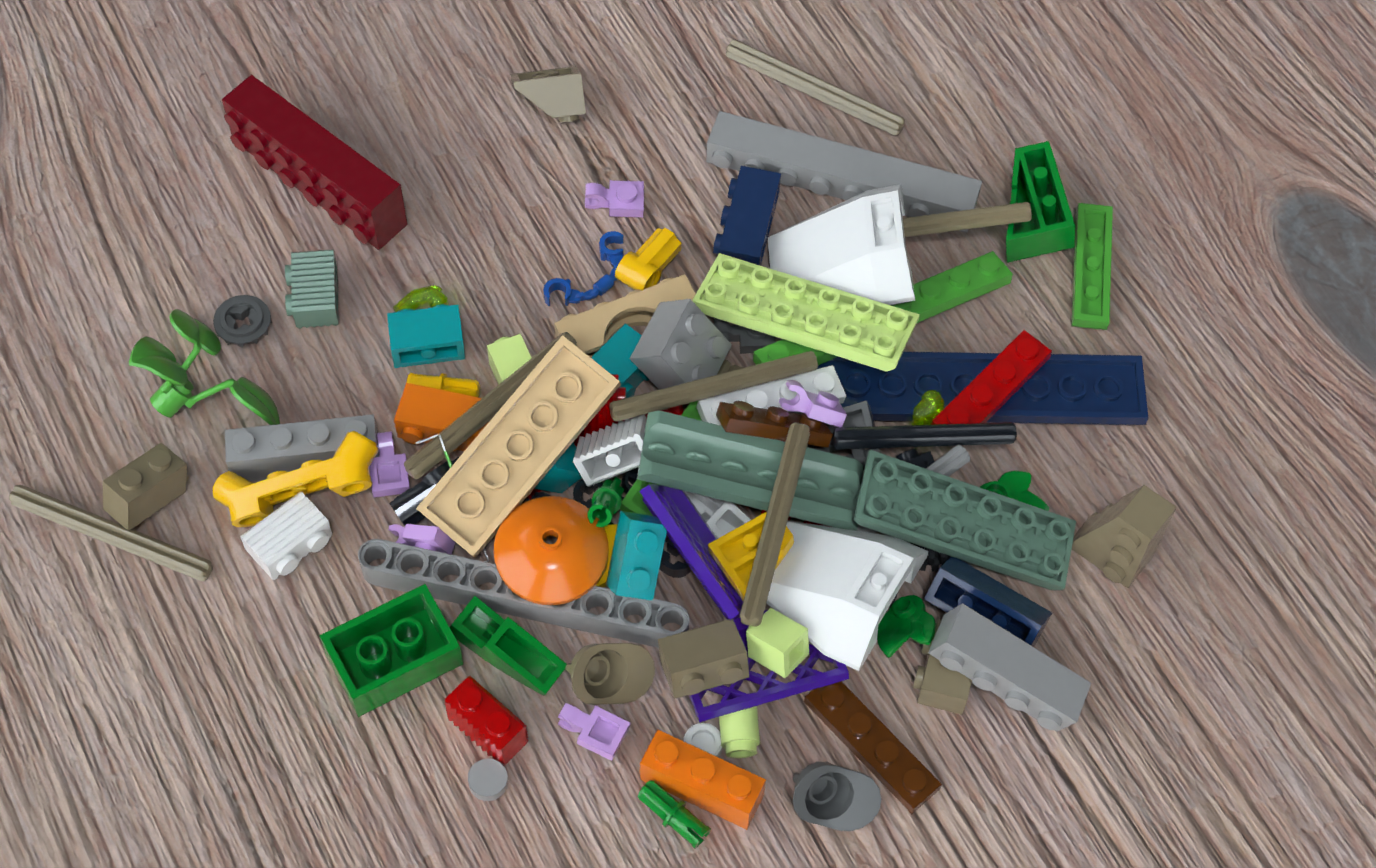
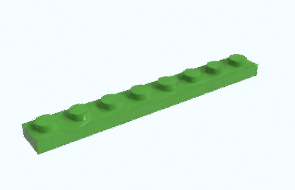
(931, 298)

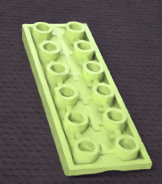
(806, 312)

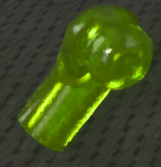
(420, 296)
(927, 408)

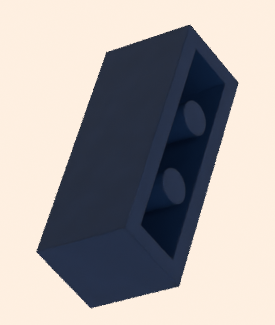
(749, 215)
(961, 583)

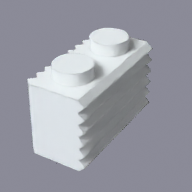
(610, 450)
(287, 536)

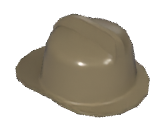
(611, 673)

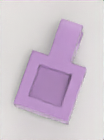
(621, 198)
(820, 407)
(388, 470)
(423, 537)
(598, 732)

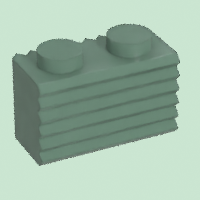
(313, 289)

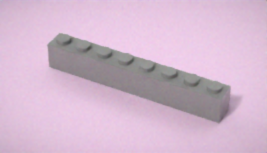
(835, 167)

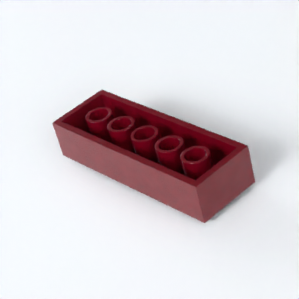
(315, 162)

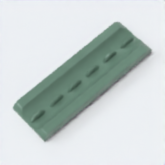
(744, 469)
(965, 521)

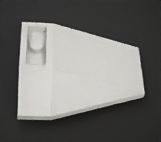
(851, 247)
(842, 586)

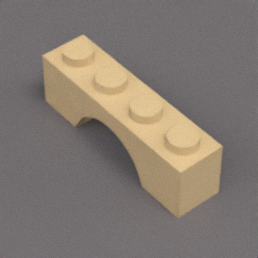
(598, 325)

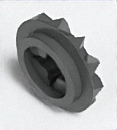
(240, 308)

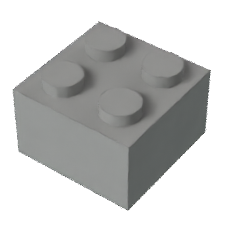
(679, 345)

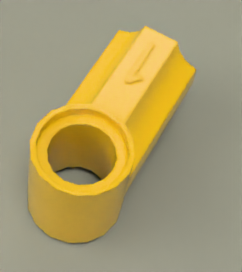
(645, 266)

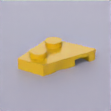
(738, 549)

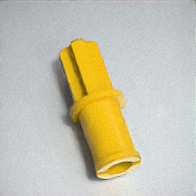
(442, 382)

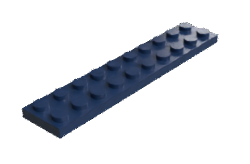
(1060, 392)

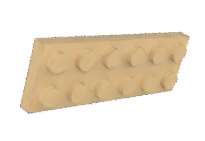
(518, 446)

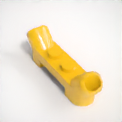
(343, 474)

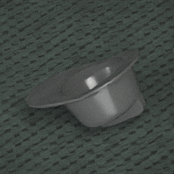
(835, 796)

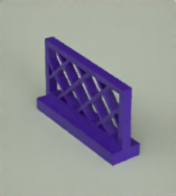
(691, 538)
(770, 688)

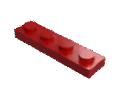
(996, 382)

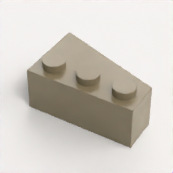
(1125, 534)

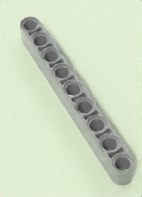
(501, 599)

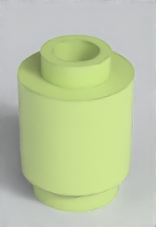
(740, 733)

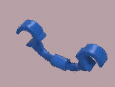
(601, 285)

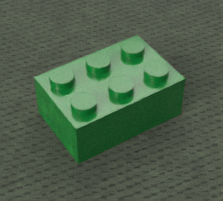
(391, 649)

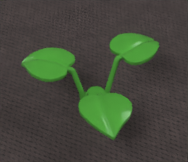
(177, 388)

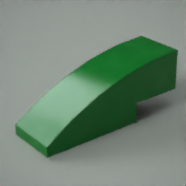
(507, 646)

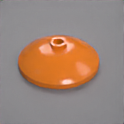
(550, 571)

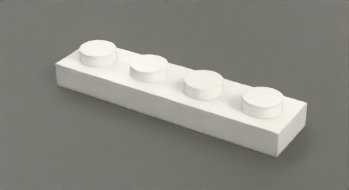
(769, 393)

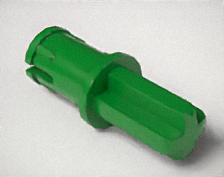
(606, 502)
(673, 813)

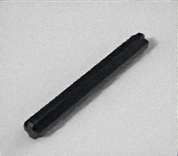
(924, 435)

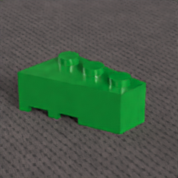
(1039, 183)

